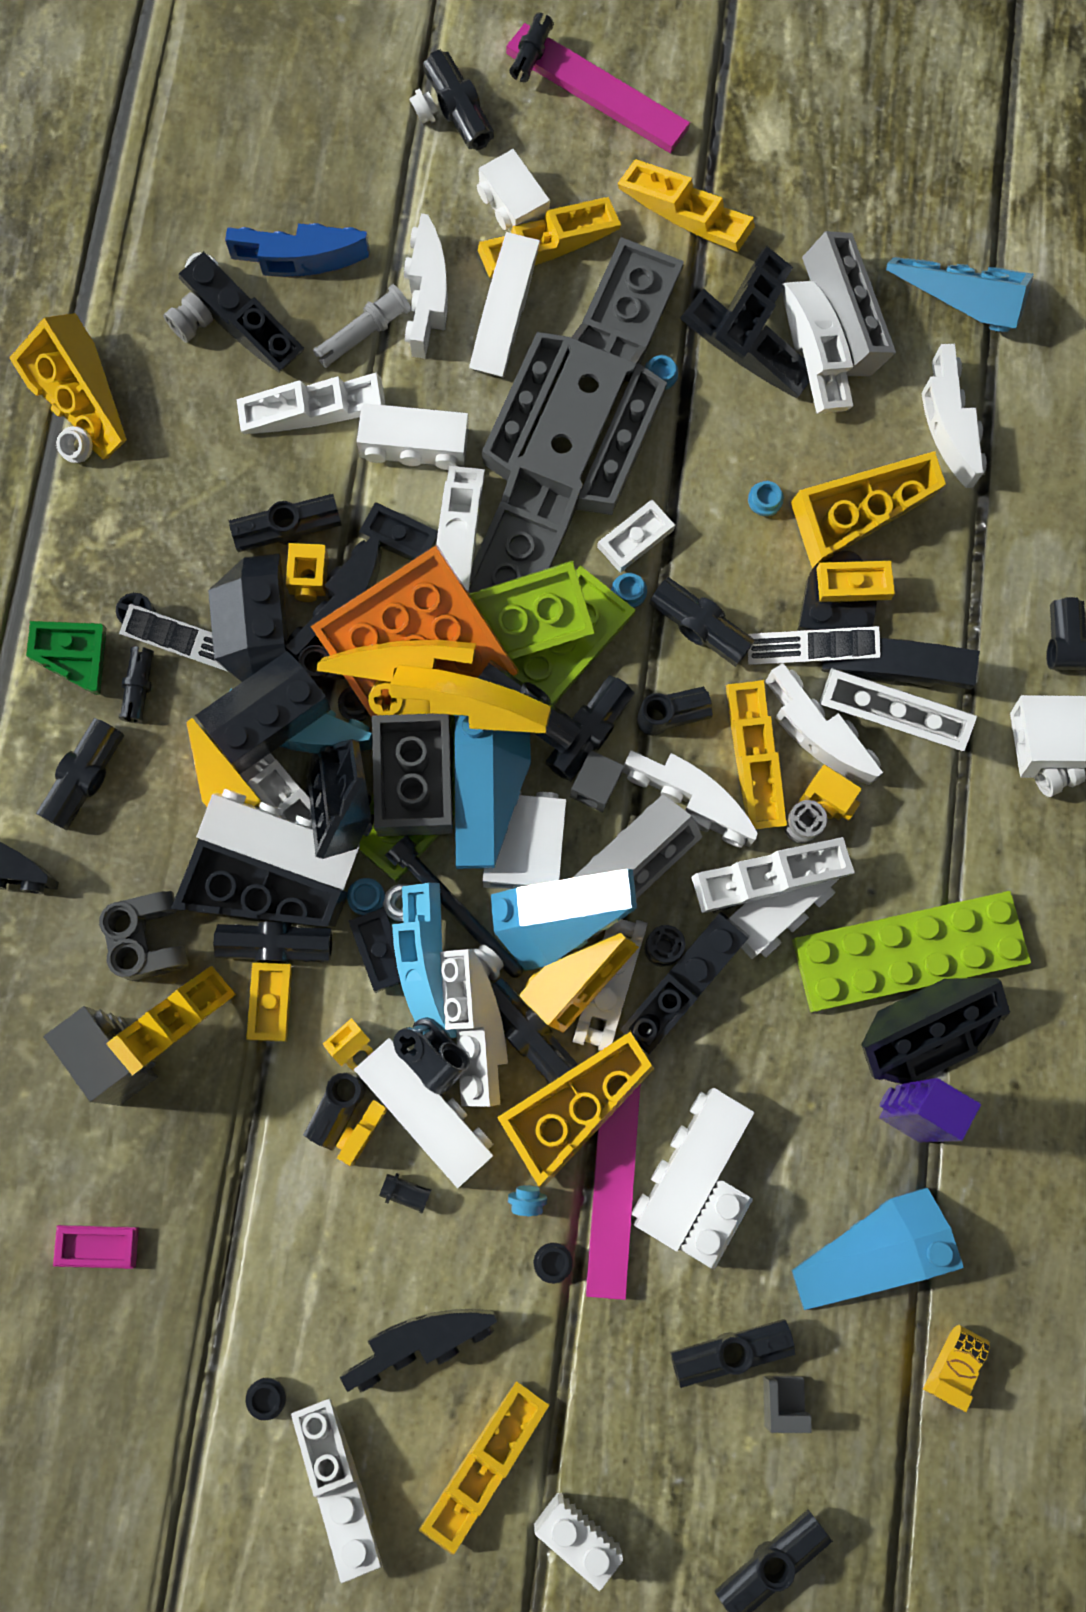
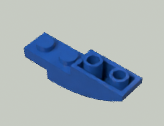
(310, 252)

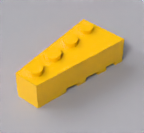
(857, 505)
(568, 1111)

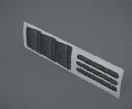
(169, 635)
(815, 645)

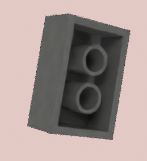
(412, 775)
(84, 1052)

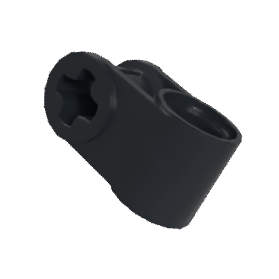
(434, 1055)

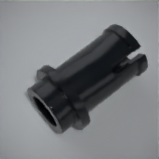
(404, 1193)

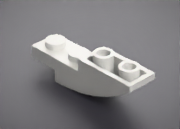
(428, 286)
(823, 342)
(952, 425)
(460, 519)
(829, 741)
(706, 799)
(476, 1017)
(337, 1490)

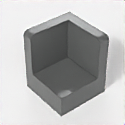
(596, 781)
(785, 1405)

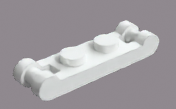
(610, 1000)

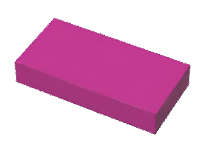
(96, 1246)

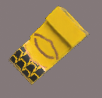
(958, 1367)

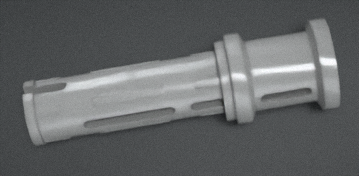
(375, 317)

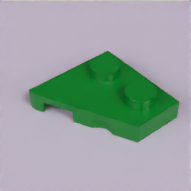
(69, 651)

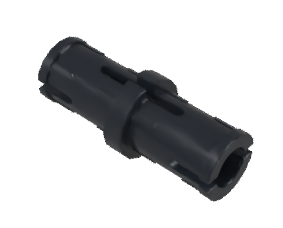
(531, 47)
(136, 685)

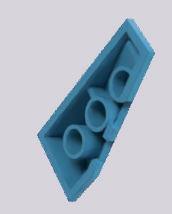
(988, 296)
(487, 788)

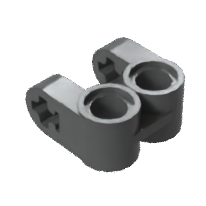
(134, 937)

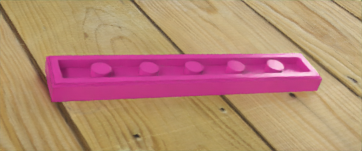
(606, 93)
(613, 1202)

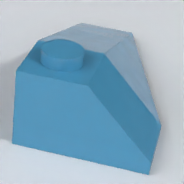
(555, 917)
(887, 1249)

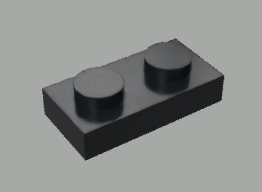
(398, 532)
(376, 947)

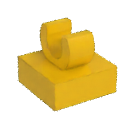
(347, 1043)

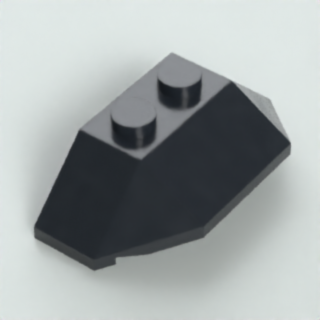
(249, 616)
(339, 799)
(934, 1028)

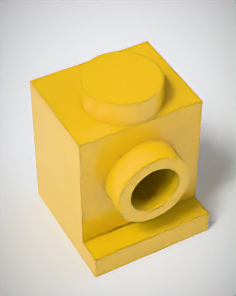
(306, 560)
(833, 793)

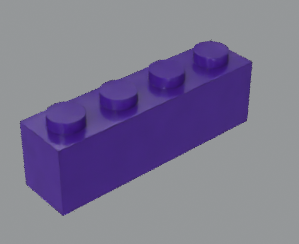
(929, 1110)

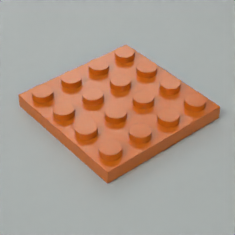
(413, 604)

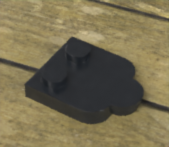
(837, 614)

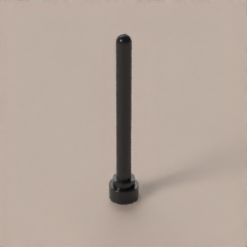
(405, 855)

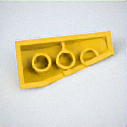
(67, 371)

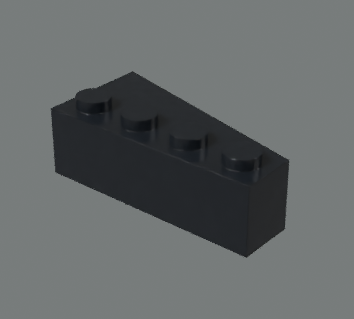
(247, 887)

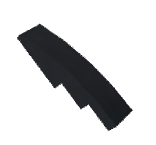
(753, 302)
(767, 358)
(914, 664)

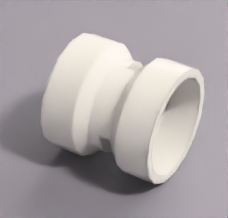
(1052, 780)

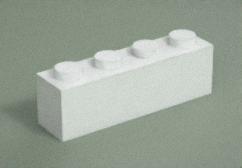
(898, 709)
(271, 838)
(426, 1115)
(692, 1169)

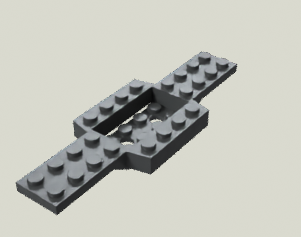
(548, 404)

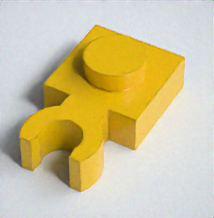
(355, 1140)

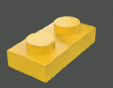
(855, 581)
(269, 1002)

